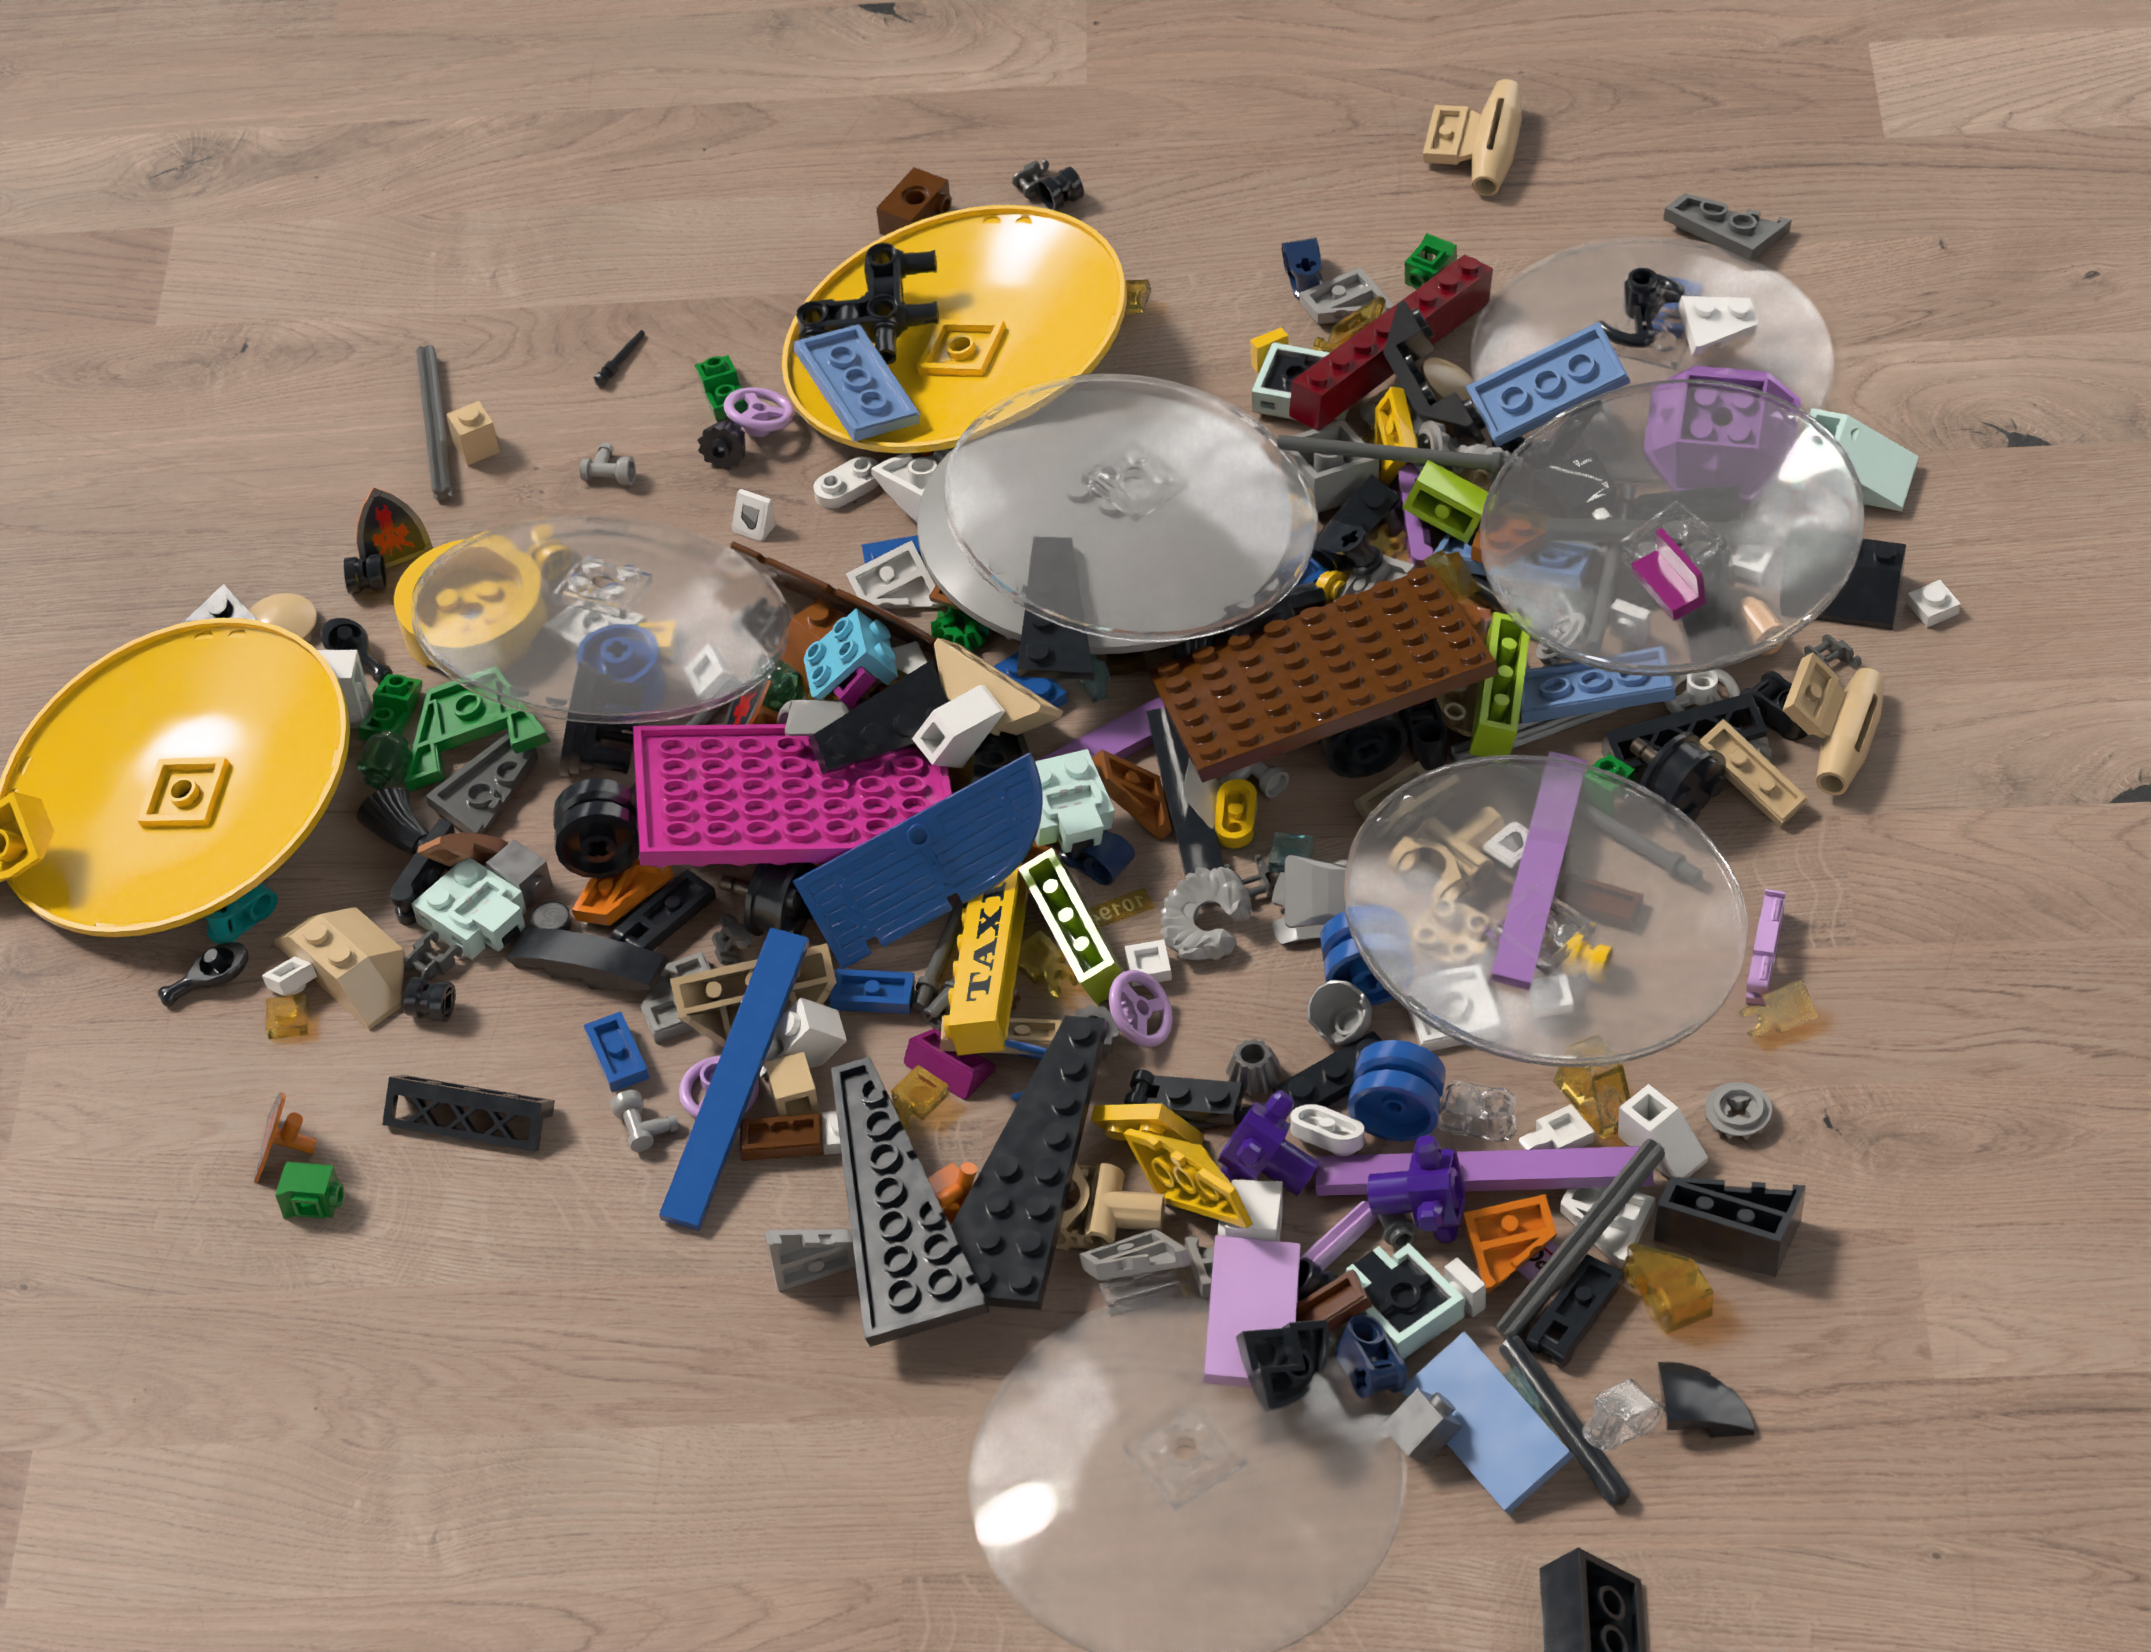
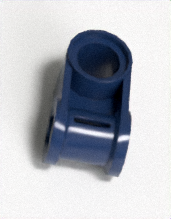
(1302, 264)
(1101, 861)
(1367, 1358)

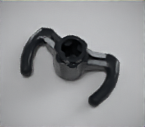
(1643, 298)

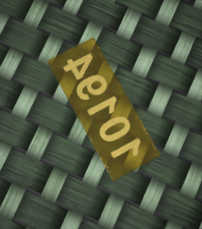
(1122, 907)

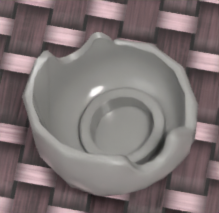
(1339, 1012)

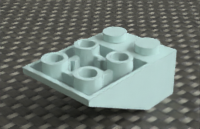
(1880, 463)

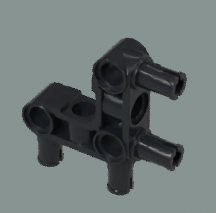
(883, 308)

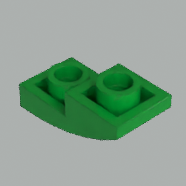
(718, 380)
(393, 706)

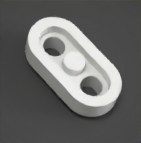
(845, 483)
(1327, 1129)

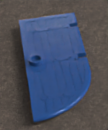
(911, 868)

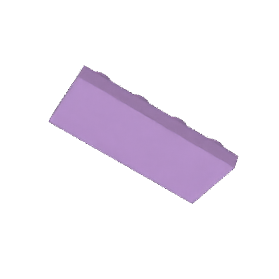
(1250, 1290)

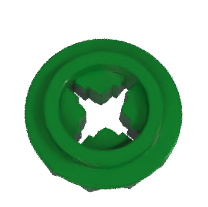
(945, 629)

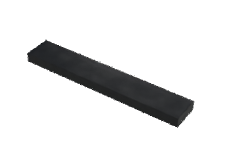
(1194, 838)

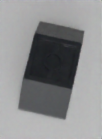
(1405, 345)

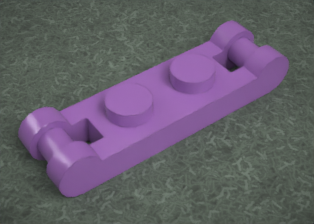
(1417, 536)

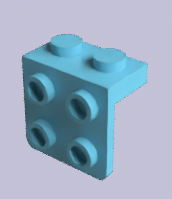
(850, 644)

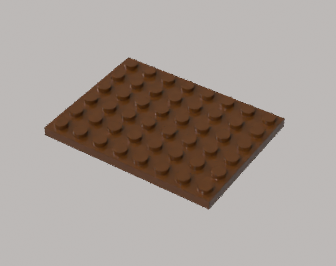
(1320, 673)

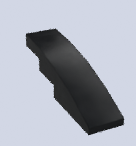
(596, 959)

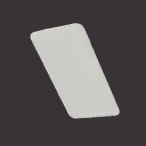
(1201, 795)

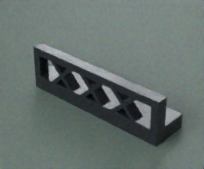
(1698, 720)
(468, 1096)

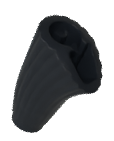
(392, 819)

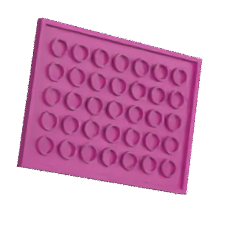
(762, 796)

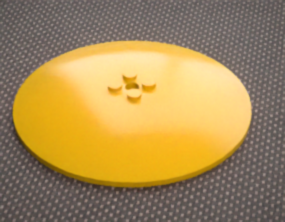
(1013, 285)
(199, 706)

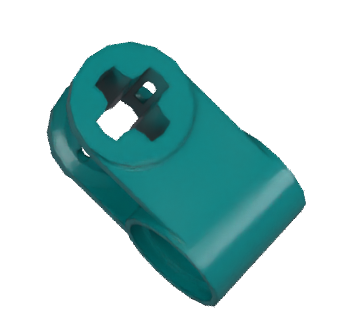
(241, 914)

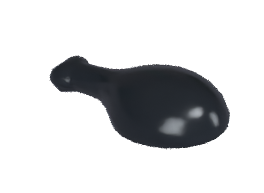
(349, 635)
(211, 969)

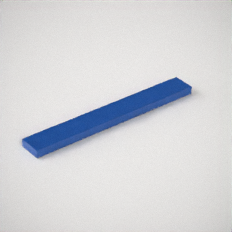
(734, 1079)

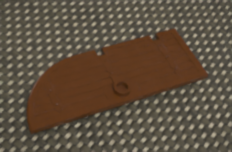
(837, 598)

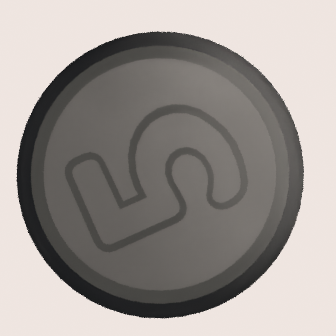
(551, 916)

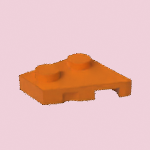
(1508, 1236)

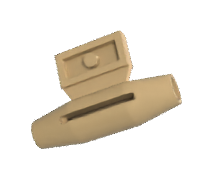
(1486, 137)
(1840, 717)

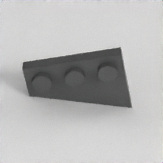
(1737, 232)
(482, 787)

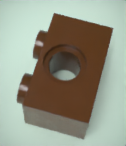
(912, 200)

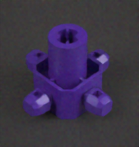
(1262, 1148)
(1429, 1189)

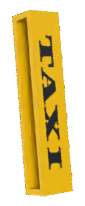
(987, 967)

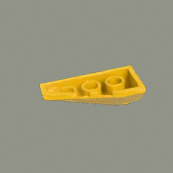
(23, 834)
(1187, 1177)

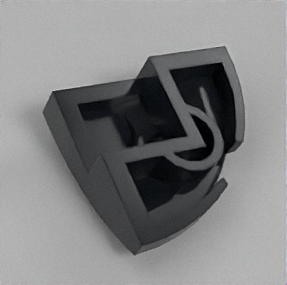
(1284, 1360)
(1701, 1401)

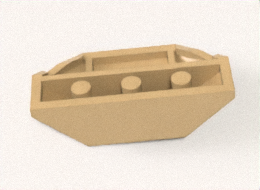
(963, 671)
(351, 961)
(712, 997)

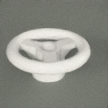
(1701, 689)

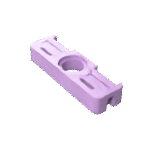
(1765, 946)

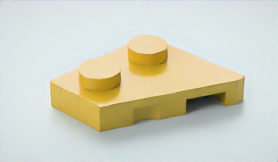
(1146, 1118)

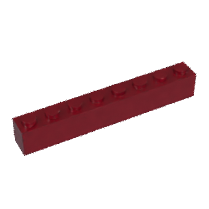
(1359, 362)

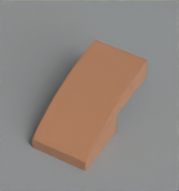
(460, 846)

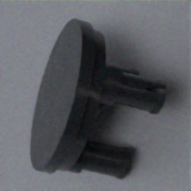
(582, 750)

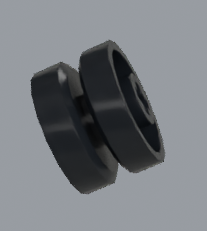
(1366, 747)
(596, 828)

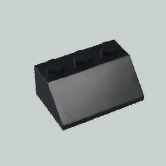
(1872, 588)
(1590, 1606)

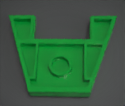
(457, 717)

